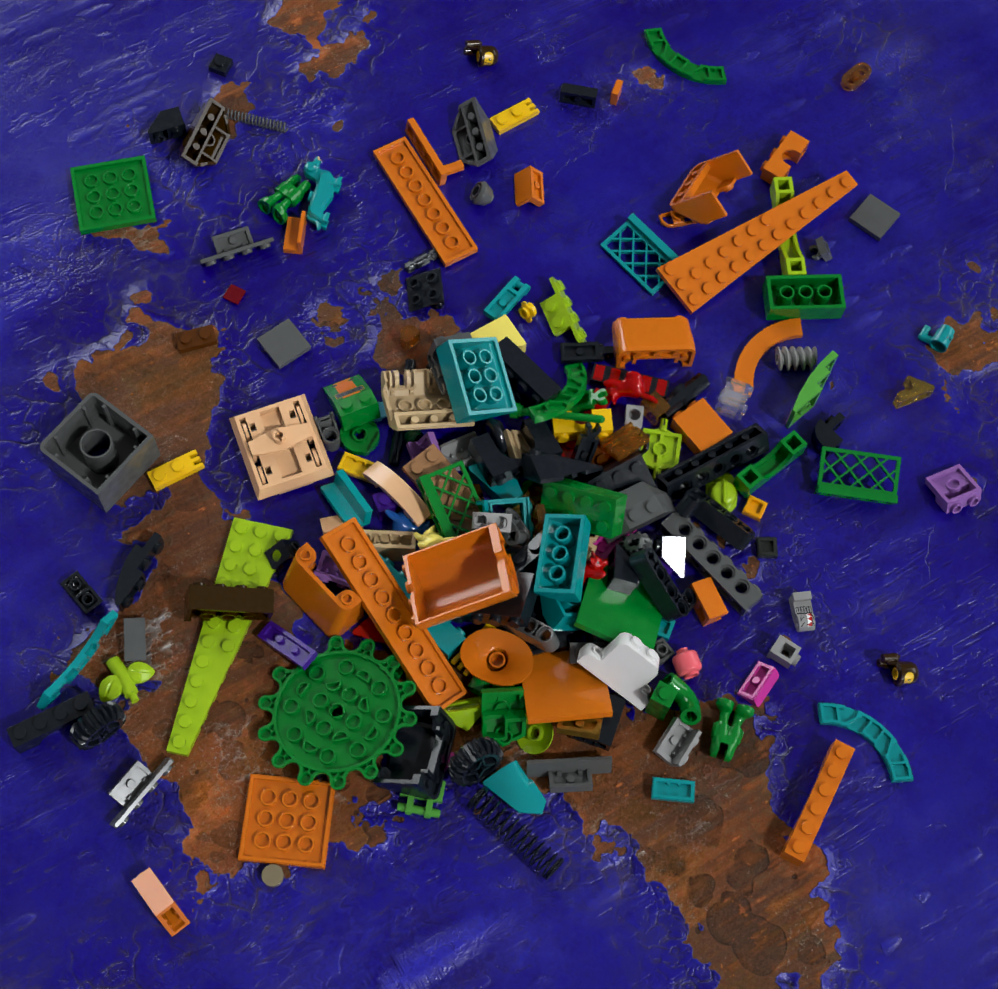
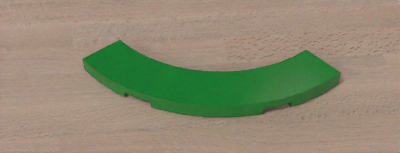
(680, 65)
(566, 399)

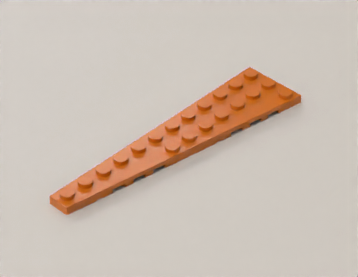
(719, 262)

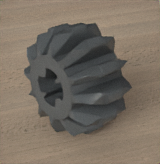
(635, 542)

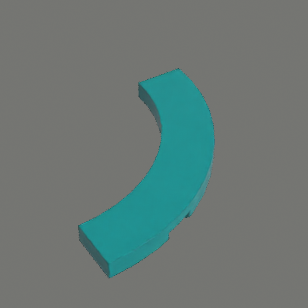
(79, 662)
(872, 732)

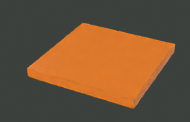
(563, 691)
(286, 822)

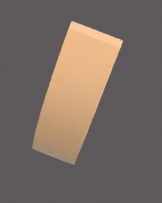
(398, 491)

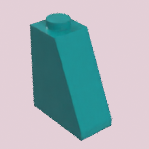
(510, 489)

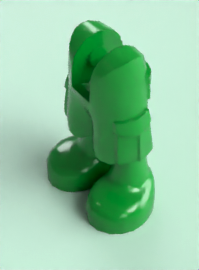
(287, 194)
(727, 734)

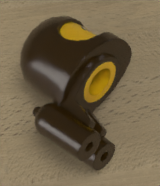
(485, 54)
(901, 671)

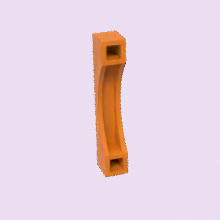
(818, 802)

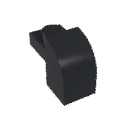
(825, 434)

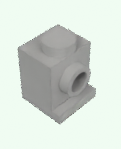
(786, 646)

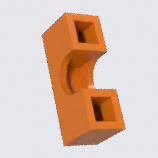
(791, 148)

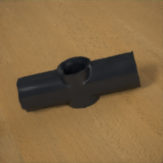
(685, 394)

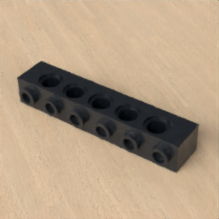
(714, 461)

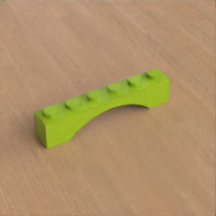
(790, 255)

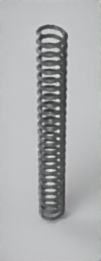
(255, 123)

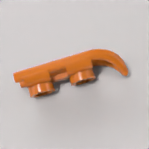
(678, 220)

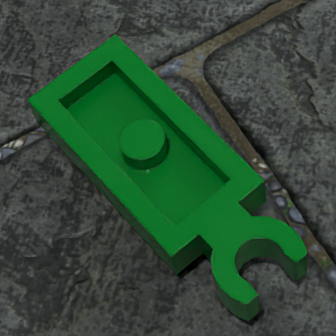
(589, 400)

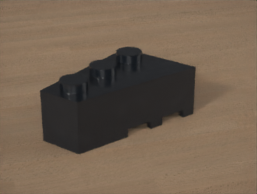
(621, 474)

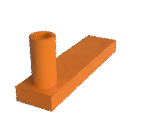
(428, 154)

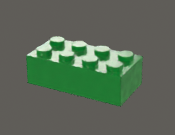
(803, 297)
(601, 506)

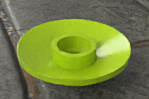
(536, 744)

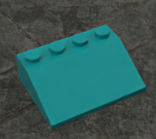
(476, 379)

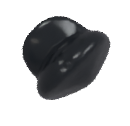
(495, 429)

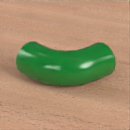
(685, 699)

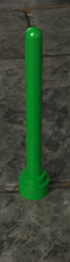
(565, 416)

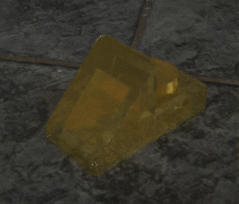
(914, 391)

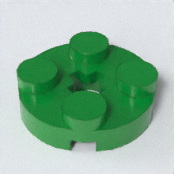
(361, 446)

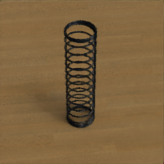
(475, 801)

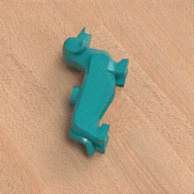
(323, 192)

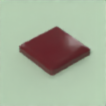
(234, 294)

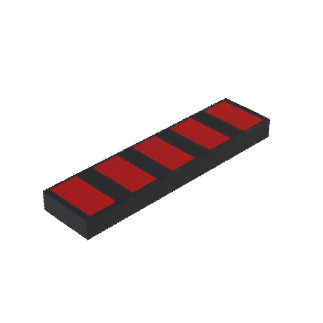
(603, 372)

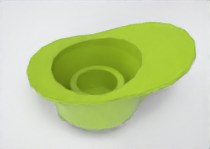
(723, 491)

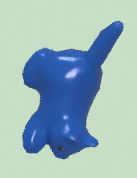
(403, 523)

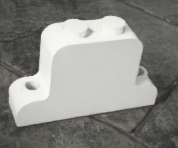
(624, 666)

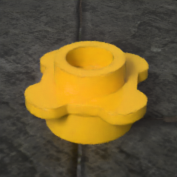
(527, 311)

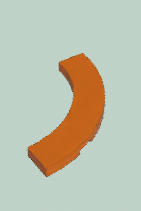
(762, 343)

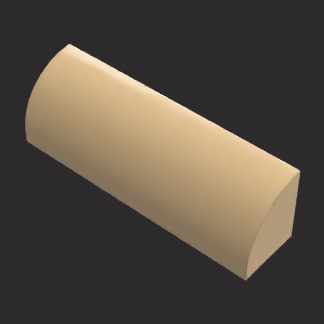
(392, 543)

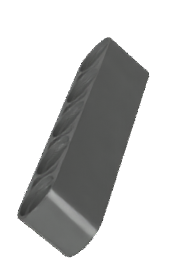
(538, 635)

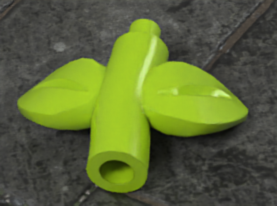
(124, 680)

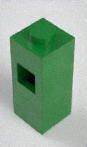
(661, 700)

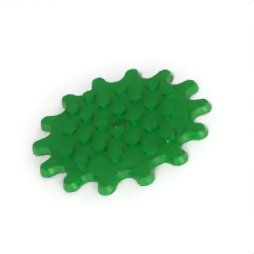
(341, 743)

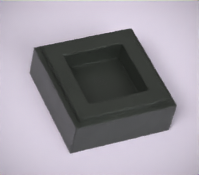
(766, 547)

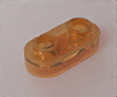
(854, 77)

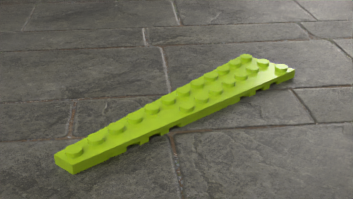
(220, 640)

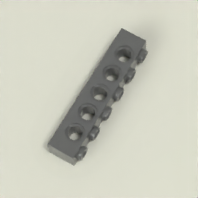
(698, 559)

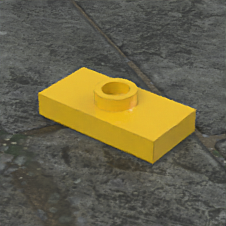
(354, 466)

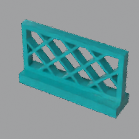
(651, 241)

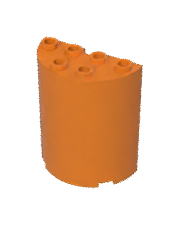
(459, 576)

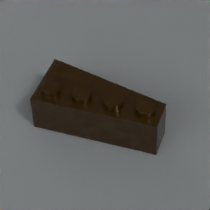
(228, 602)

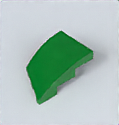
(503, 714)

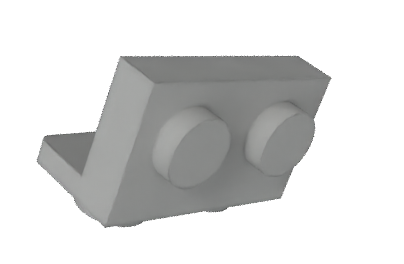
(458, 450)
(677, 743)

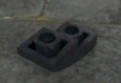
(81, 592)

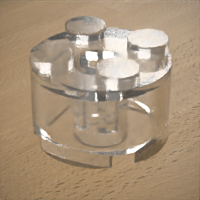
(733, 398)

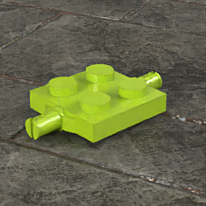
(663, 449)

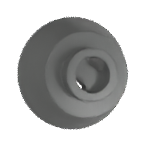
(481, 194)

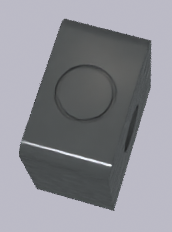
(92, 427)

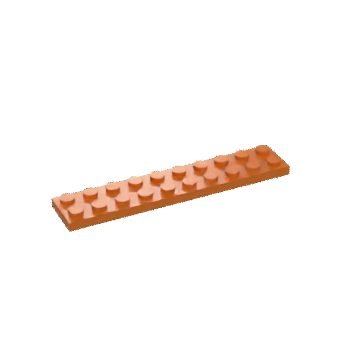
(392, 615)

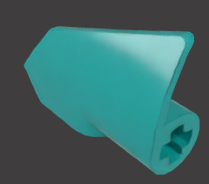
(516, 789)

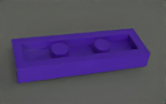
(287, 645)

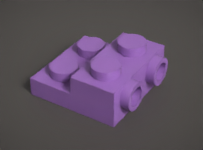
(954, 489)

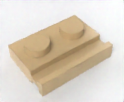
(515, 443)

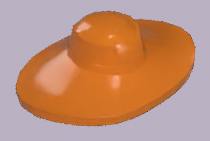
(497, 657)

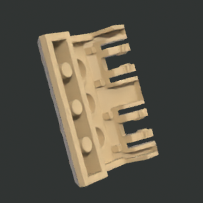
(417, 402)

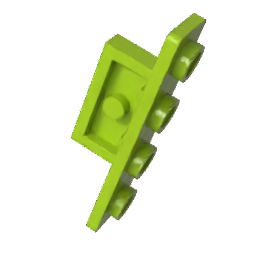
(560, 314)

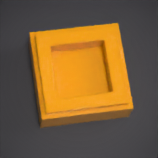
(754, 508)

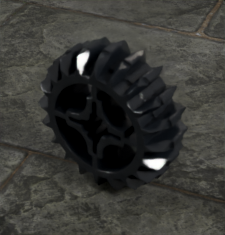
(97, 725)
(475, 761)

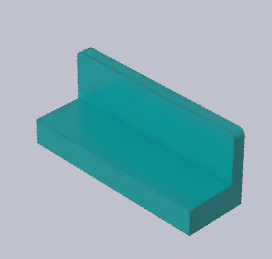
(347, 499)

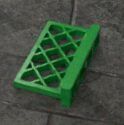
(853, 492)
(435, 505)

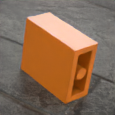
(700, 426)

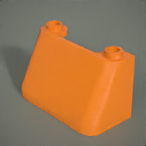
(653, 340)
(329, 612)

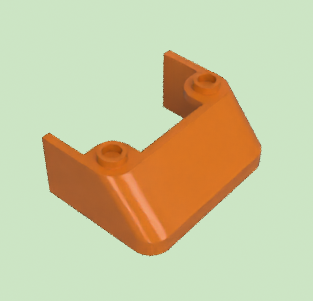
(705, 181)

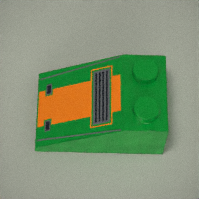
(352, 402)

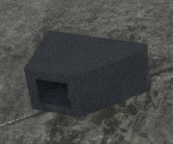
(167, 126)

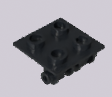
(425, 290)

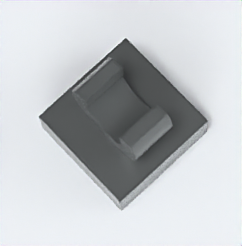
(822, 248)

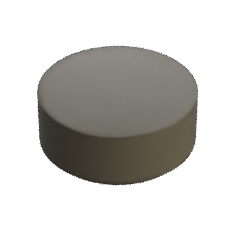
(272, 875)

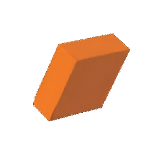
(616, 91)

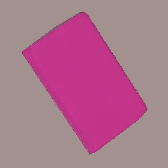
(758, 683)

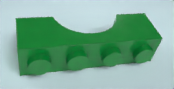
(781, 456)

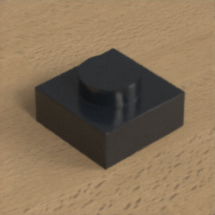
(220, 65)

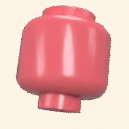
(686, 663)

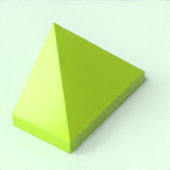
(464, 712)

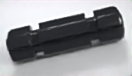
(421, 260)

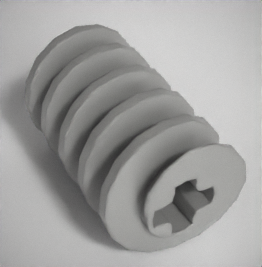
(796, 357)

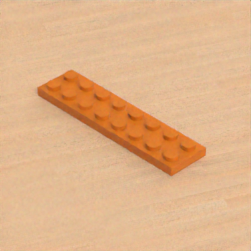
(425, 201)

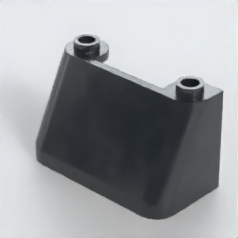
(425, 755)

